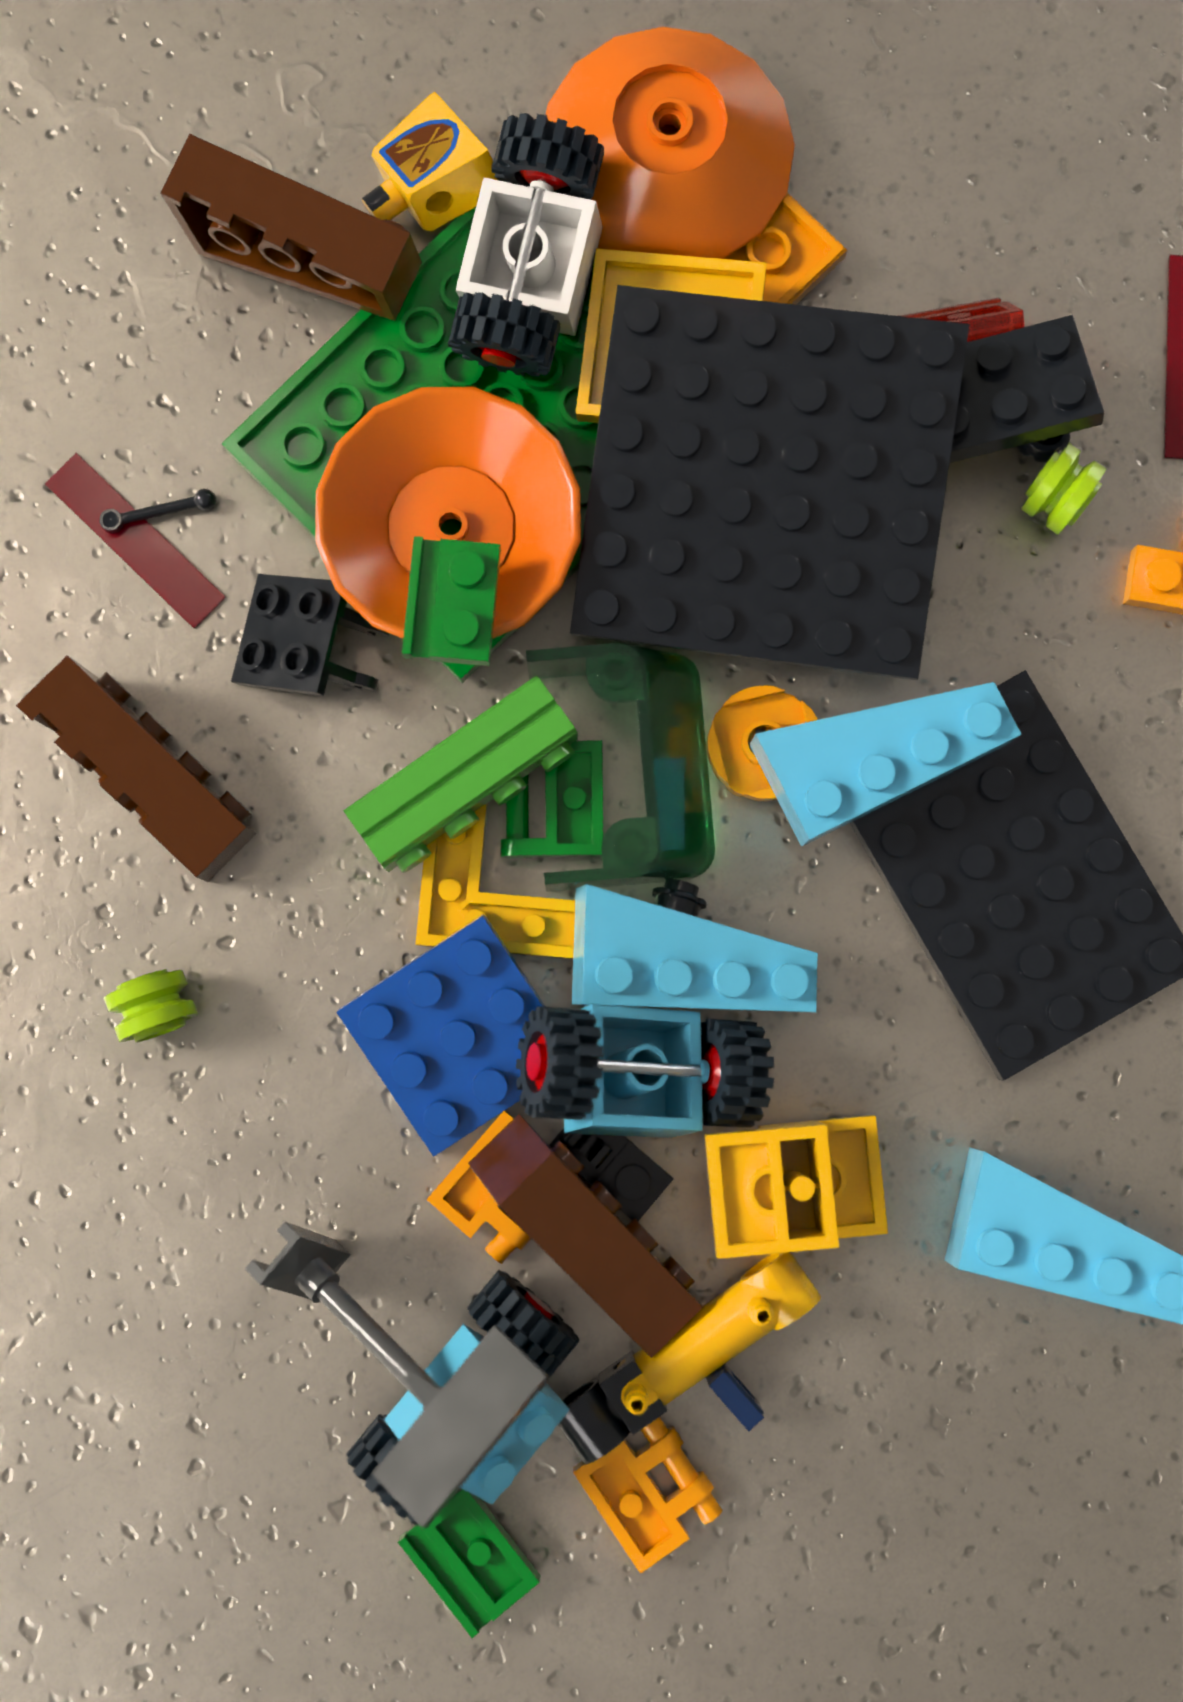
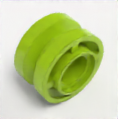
(1063, 488)
(150, 1005)

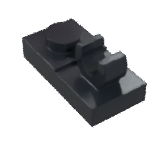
(620, 1168)

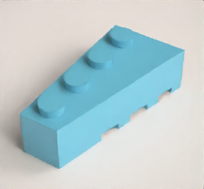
(868, 758)
(669, 959)
(1051, 1242)

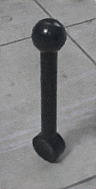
(113, 521)

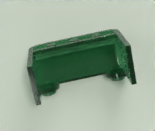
(678, 829)

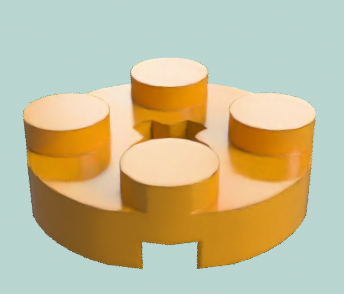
(735, 727)

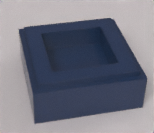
(736, 1396)

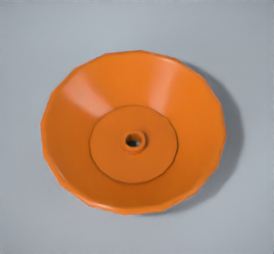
(688, 190)
(439, 460)

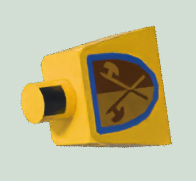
(429, 167)

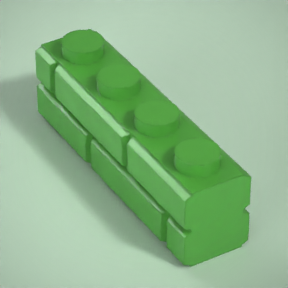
(462, 775)

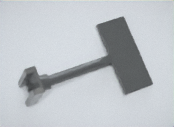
(457, 1420)

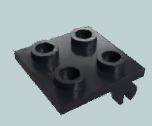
(292, 637)

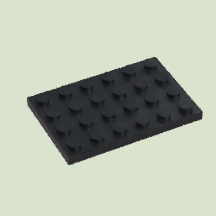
(1025, 892)

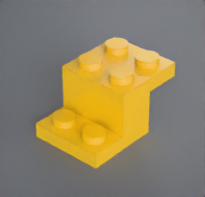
(795, 1186)

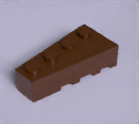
(584, 1235)

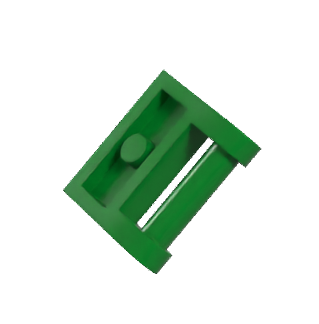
(572, 810)

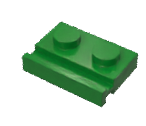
(451, 601)
(470, 1561)

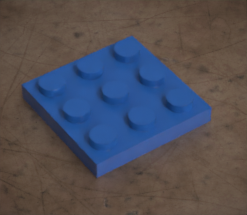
(448, 1033)

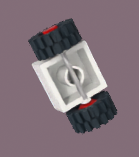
(529, 247)

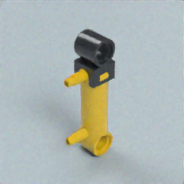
(640, 1387)

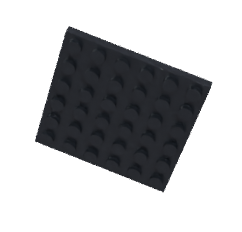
(769, 480)

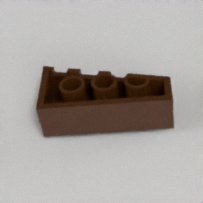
(289, 230)
(140, 767)

